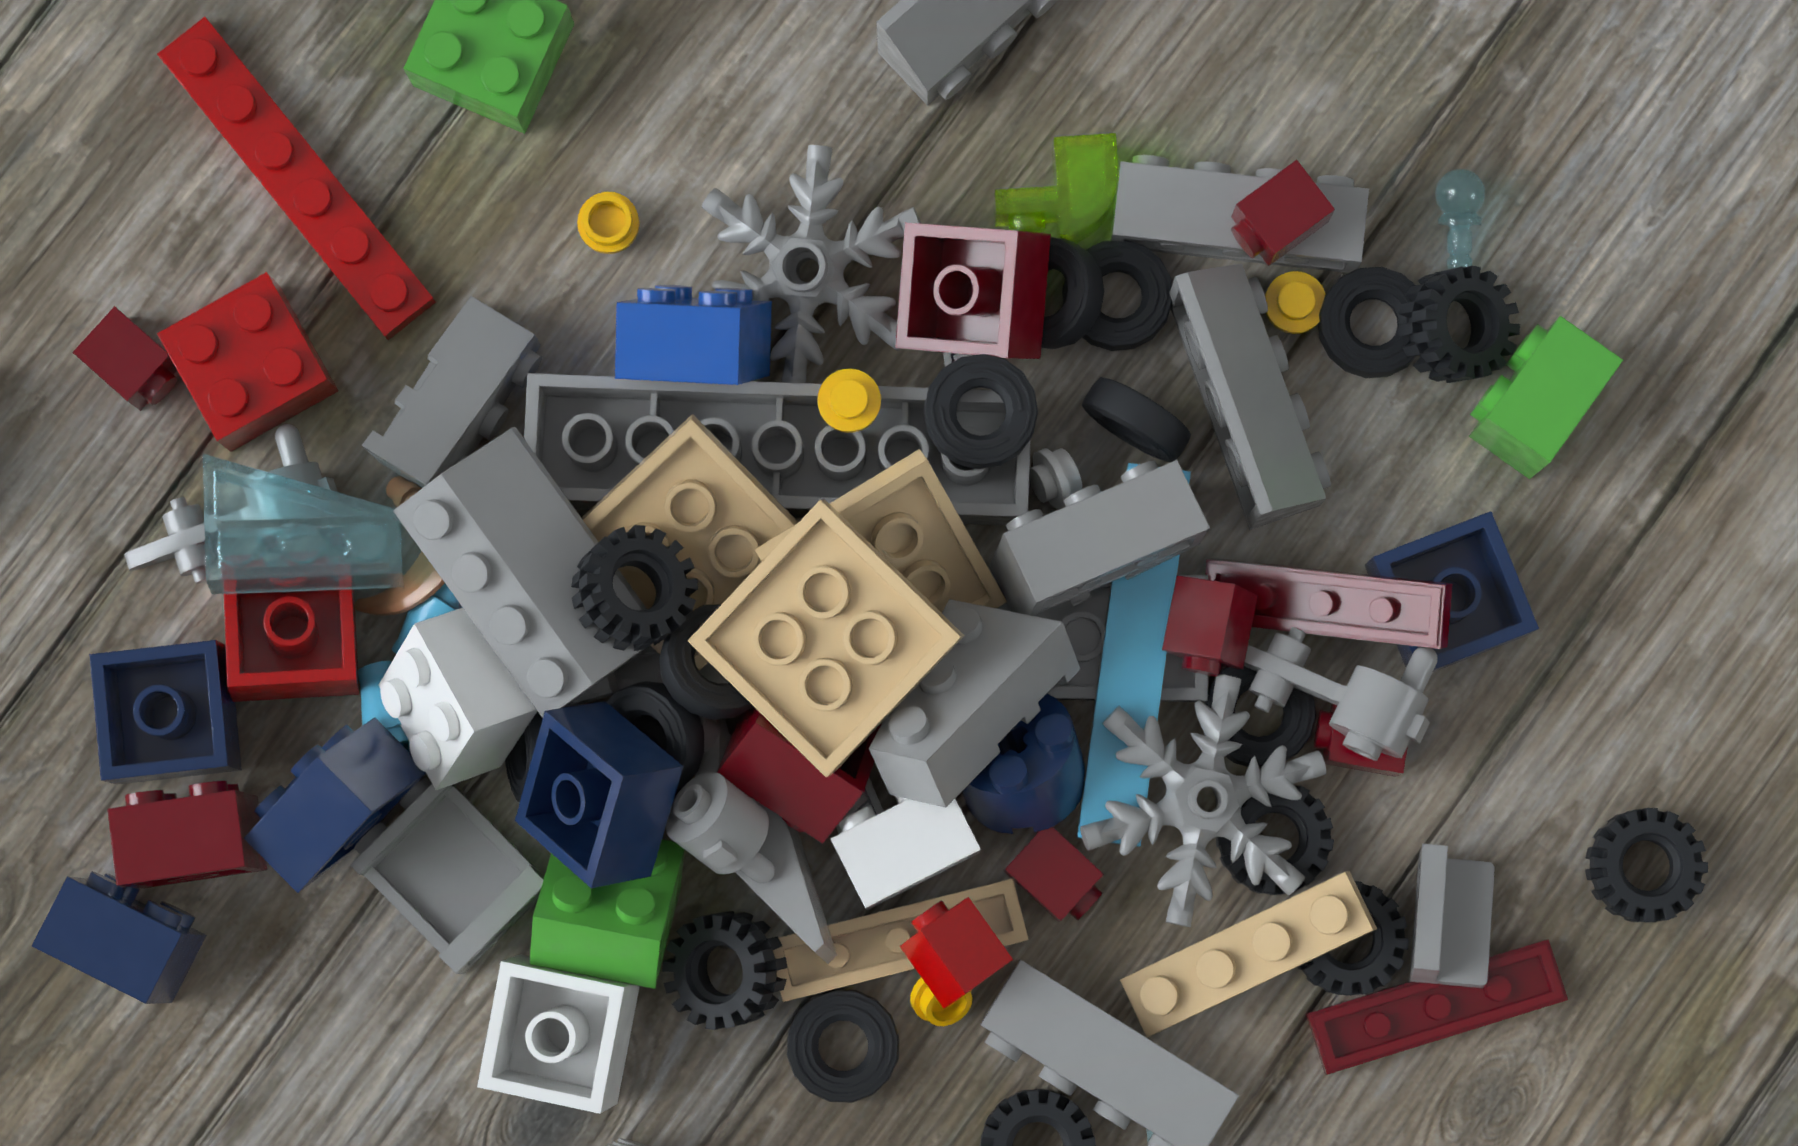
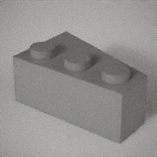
(457, 394)
(1097, 538)
(970, 701)

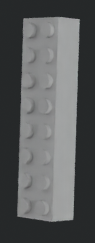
(602, 427)

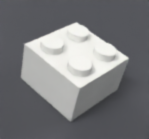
(454, 699)
(902, 847)
(557, 1036)

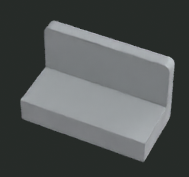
(1451, 919)

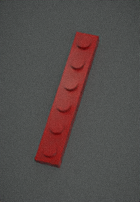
(296, 178)

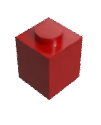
(954, 950)

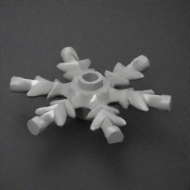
(810, 243)
(1180, 803)

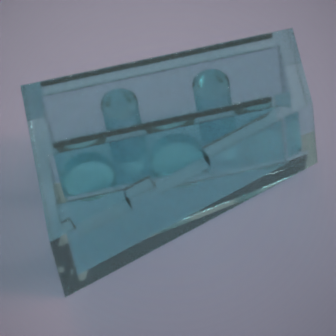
(293, 535)

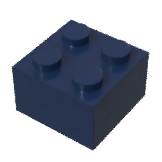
(1486, 590)
(164, 713)
(598, 794)
(332, 802)
(120, 939)

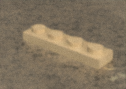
(871, 943)
(1248, 954)

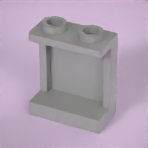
(449, 873)

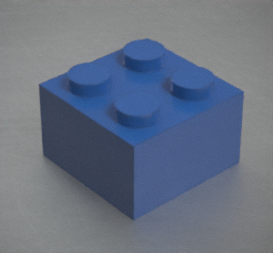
(693, 340)

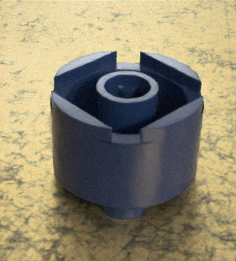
(1033, 777)

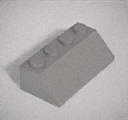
(939, 40)
(1247, 395)
(509, 557)

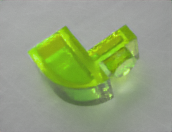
(1081, 194)

